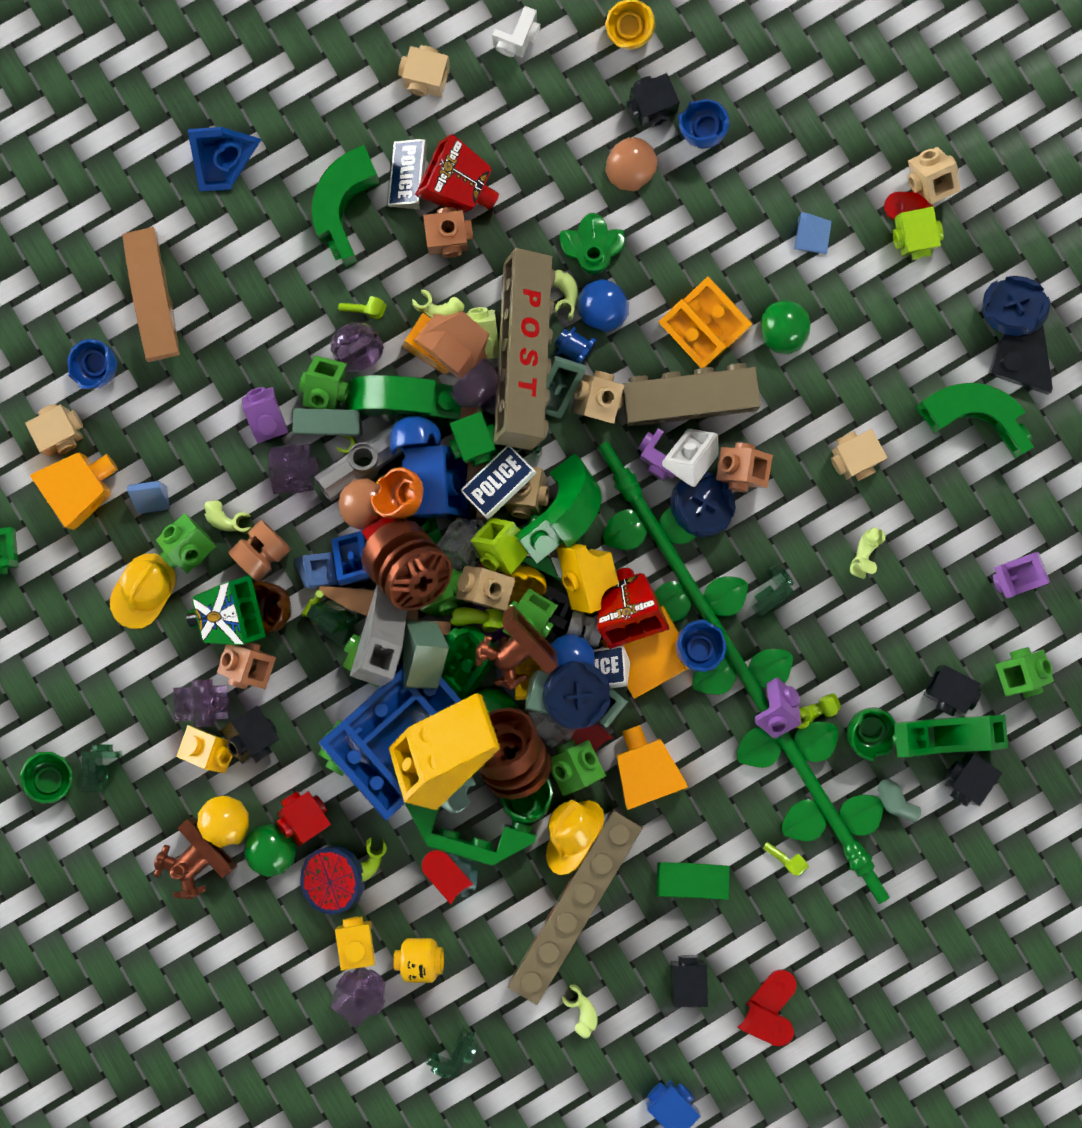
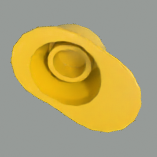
(142, 591)
(572, 833)

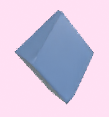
(149, 497)

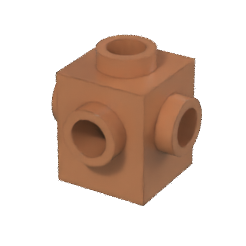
(437, 234)
(744, 467)
(246, 665)

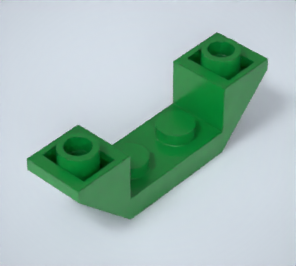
(512, 839)

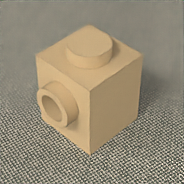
(424, 71)
(55, 429)
(857, 455)
(485, 588)

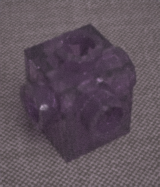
(292, 468)
(201, 703)
(359, 995)

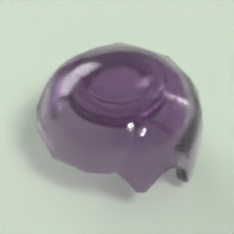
(357, 346)
(476, 386)

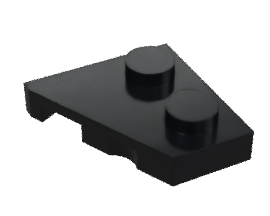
(1023, 361)

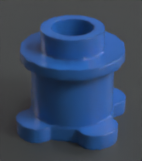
(574, 345)

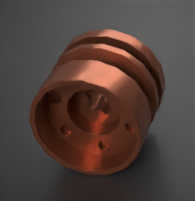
(406, 564)
(521, 761)

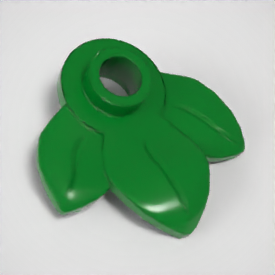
(592, 239)

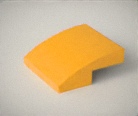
(705, 323)
(652, 660)

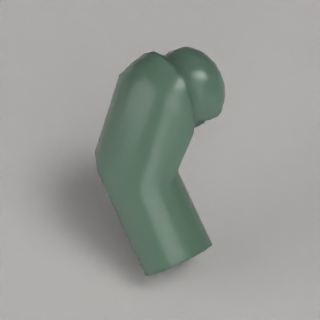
(895, 802)

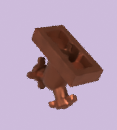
(513, 651)
(193, 861)

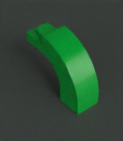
(337, 186)
(402, 395)
(982, 403)
(568, 515)
(950, 735)

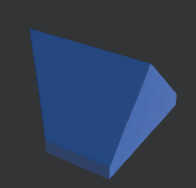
(220, 156)

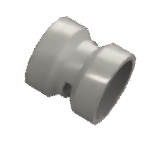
(591, 632)

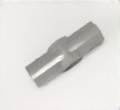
(345, 470)

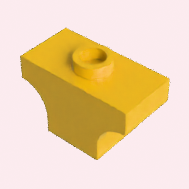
(586, 576)

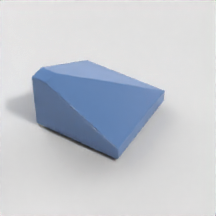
(812, 233)
(317, 570)

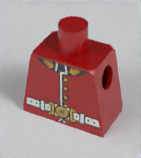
(457, 178)
(630, 610)

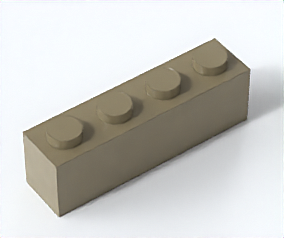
(691, 396)

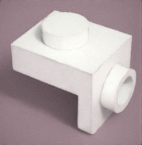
(525, 32)

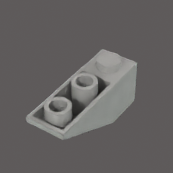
(380, 641)

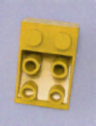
(443, 752)

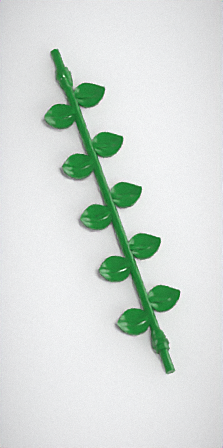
(758, 749)

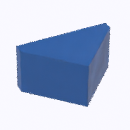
(347, 559)

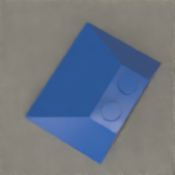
(364, 738)

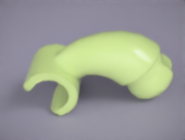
(568, 287)
(452, 307)
(219, 520)
(868, 543)
(588, 1016)

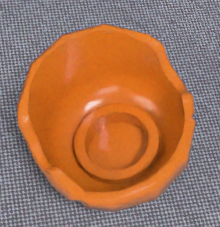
(398, 494)

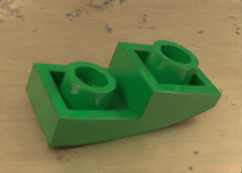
(692, 880)

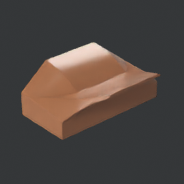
(454, 342)

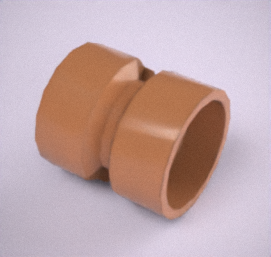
(253, 561)

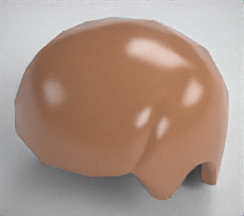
(631, 164)
(356, 503)

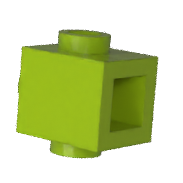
(917, 233)
(499, 546)

